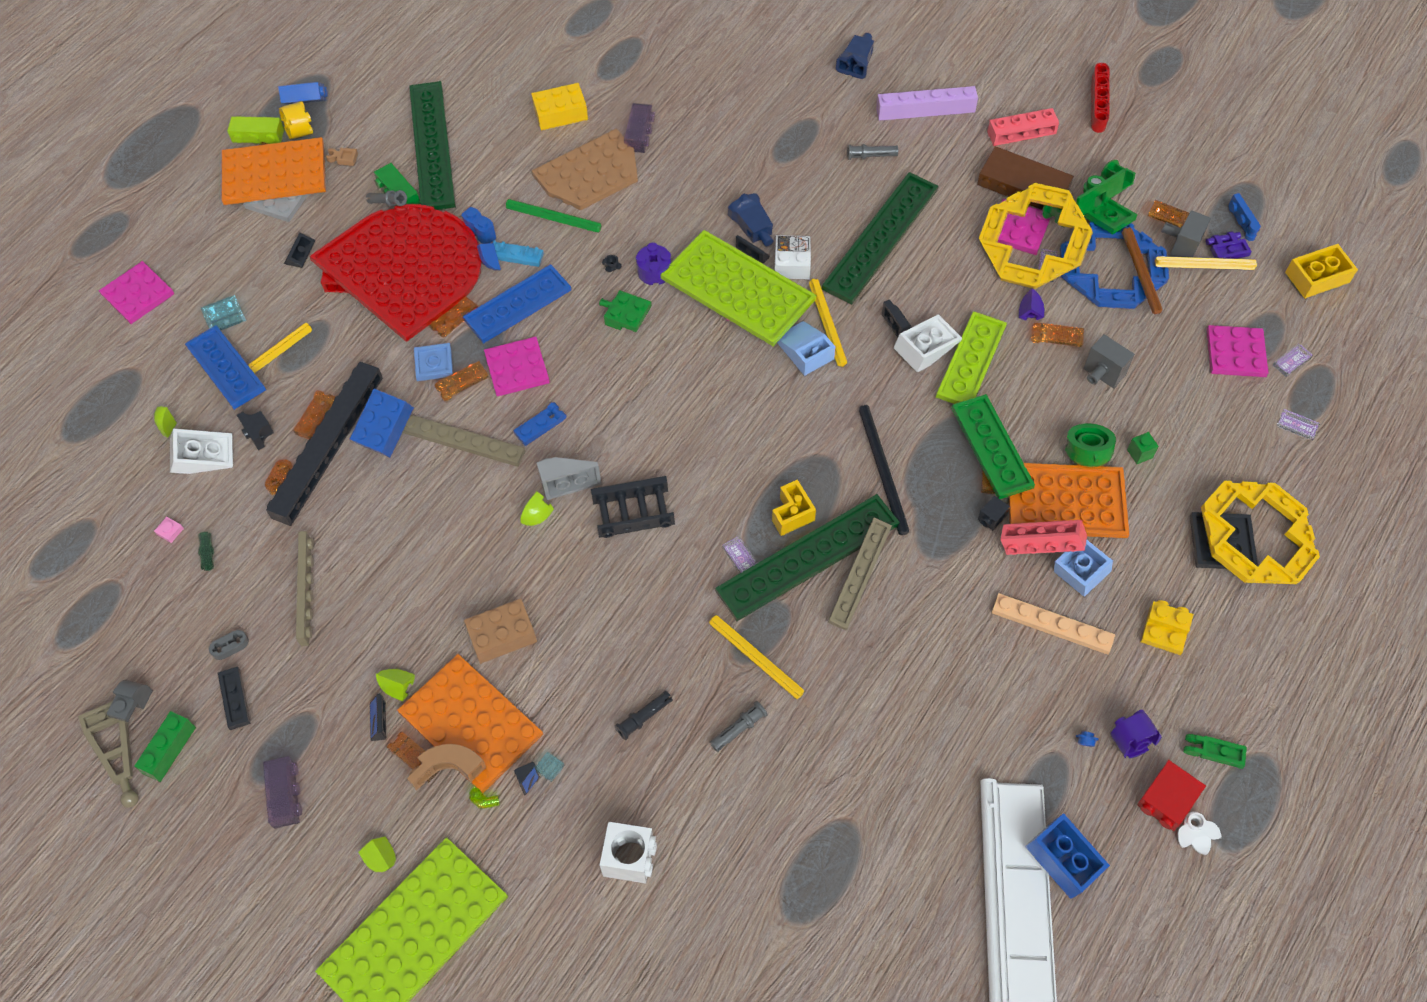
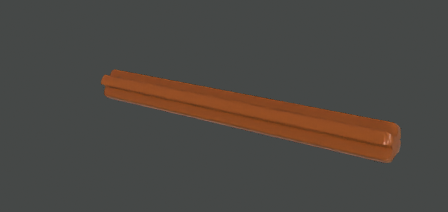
(1142, 271)

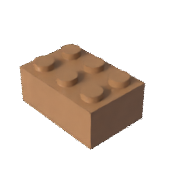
(500, 631)

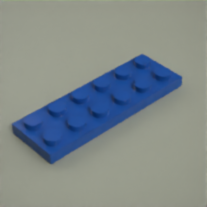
(517, 303)
(225, 367)

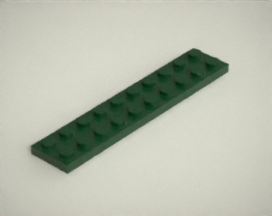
(432, 145)
(879, 238)
(802, 559)

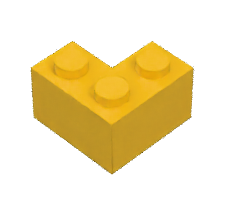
(796, 509)

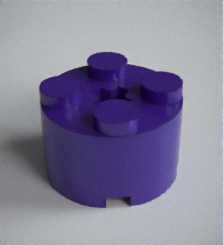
(651, 262)
(1135, 734)

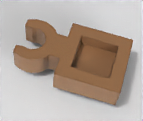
(345, 156)

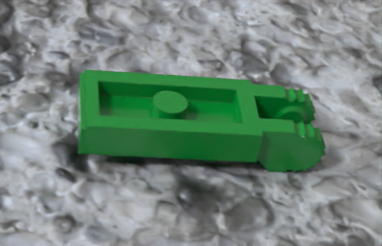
(1216, 750)

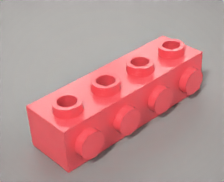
(1023, 126)
(1044, 537)

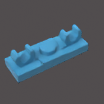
(518, 254)

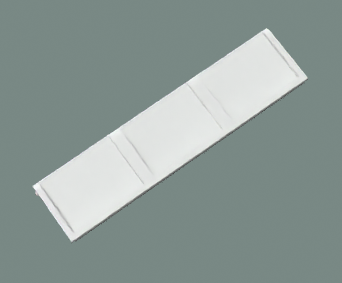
(1016, 895)

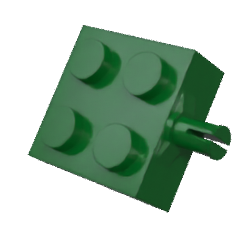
(625, 311)

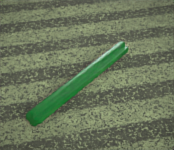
(553, 215)

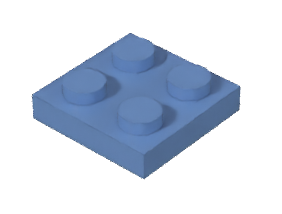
(433, 361)

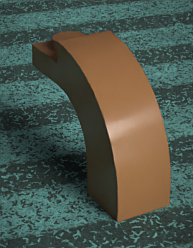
(446, 757)

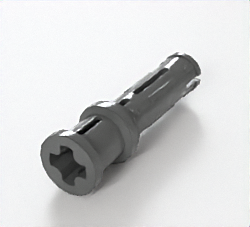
(874, 151)
(391, 198)
(745, 721)

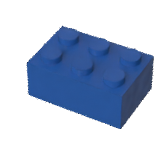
(381, 423)
(1067, 856)

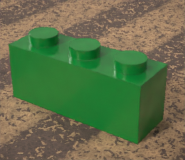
(391, 179)
(165, 746)

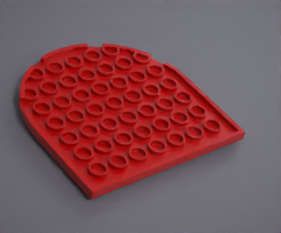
(404, 265)

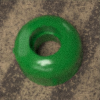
(1090, 444)

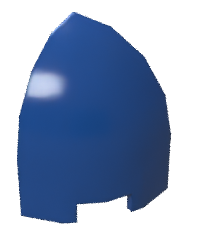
(488, 256)

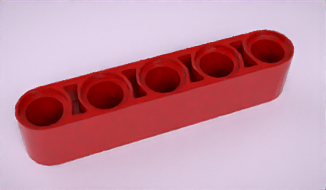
(1100, 97)

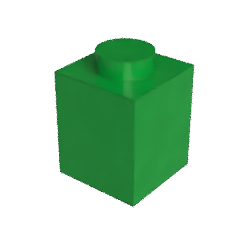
(1142, 448)

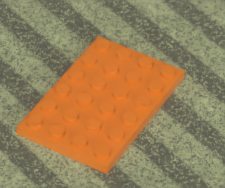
(273, 171)
(1074, 493)
(470, 712)

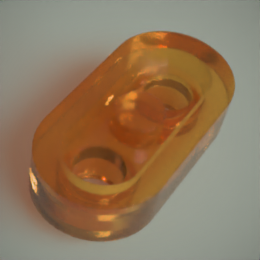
(277, 475)

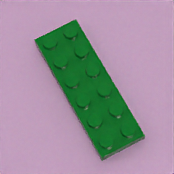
(992, 447)

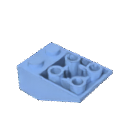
(807, 347)

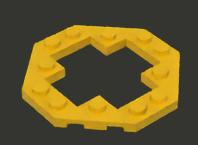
(1052, 266)
(1268, 570)

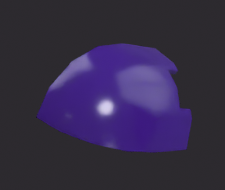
(1031, 306)

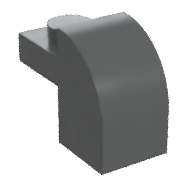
(127, 698)

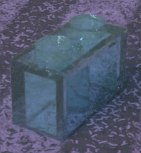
(223, 313)

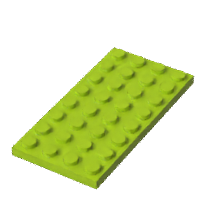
(738, 287)
(413, 930)

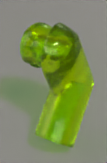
(481, 800)

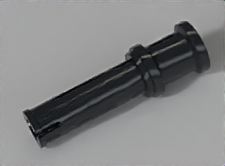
(636, 720)

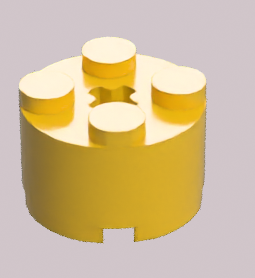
(295, 120)

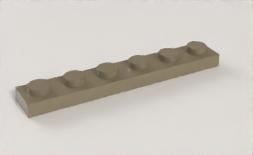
(859, 574)
(304, 594)

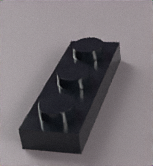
(234, 698)

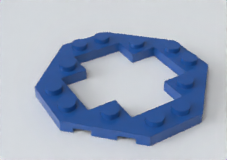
(1117, 298)

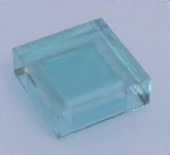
(549, 766)

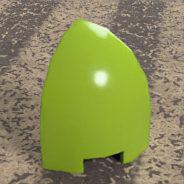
(164, 421)
(536, 511)
(395, 682)
(378, 855)

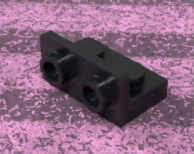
(895, 318)

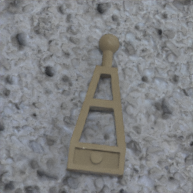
(96, 721)

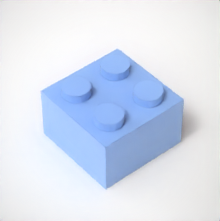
(1083, 568)

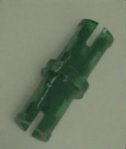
(206, 551)

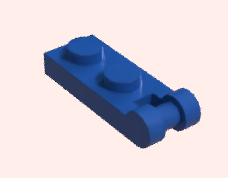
(1244, 216)
(539, 424)

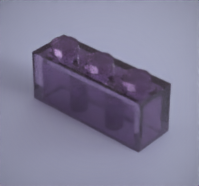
(639, 127)
(282, 792)

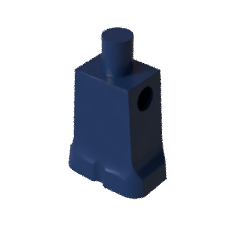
(856, 56)
(752, 218)

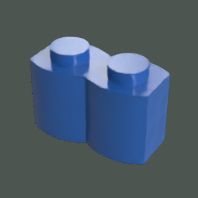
(480, 225)

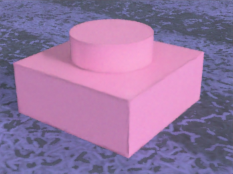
(168, 529)

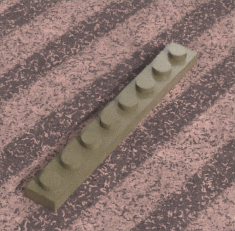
(464, 440)

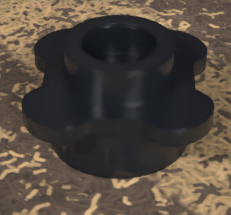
(611, 263)

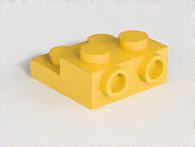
(1167, 627)

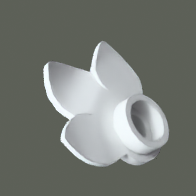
(1198, 836)

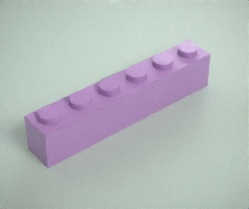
(926, 103)

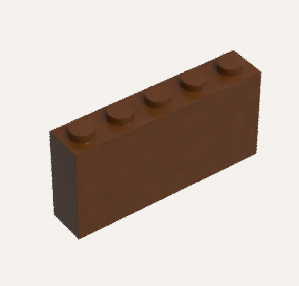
(1013, 173)

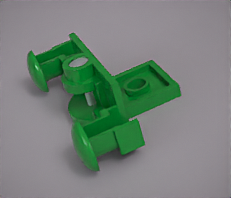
(1097, 201)

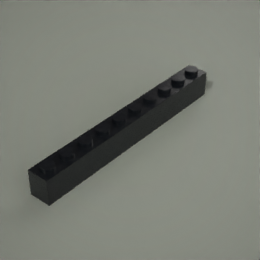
(324, 444)

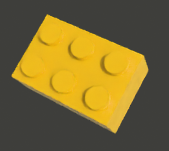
(559, 106)
(1321, 270)

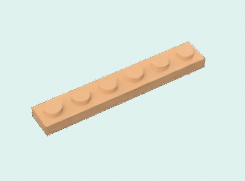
(1053, 624)

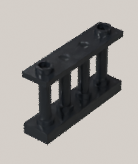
(628, 490)

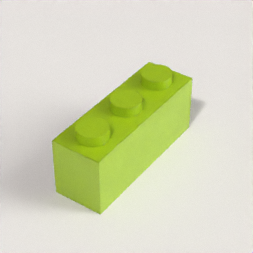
(255, 130)

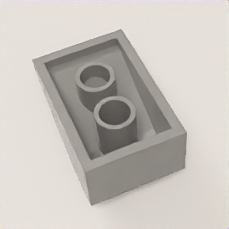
(567, 476)

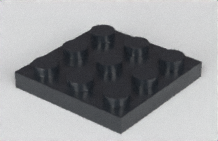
(1240, 539)

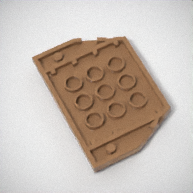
(589, 171)

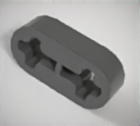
(228, 645)

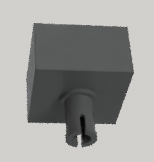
(1189, 235)
(1108, 362)

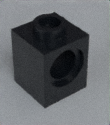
(993, 513)

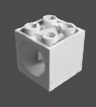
(620, 834)

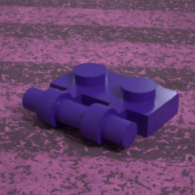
(1231, 249)

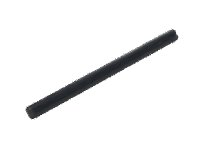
(883, 469)

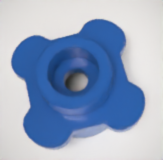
(1087, 739)

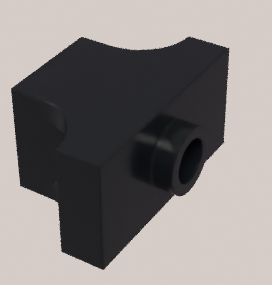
(255, 427)

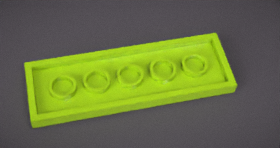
(971, 359)

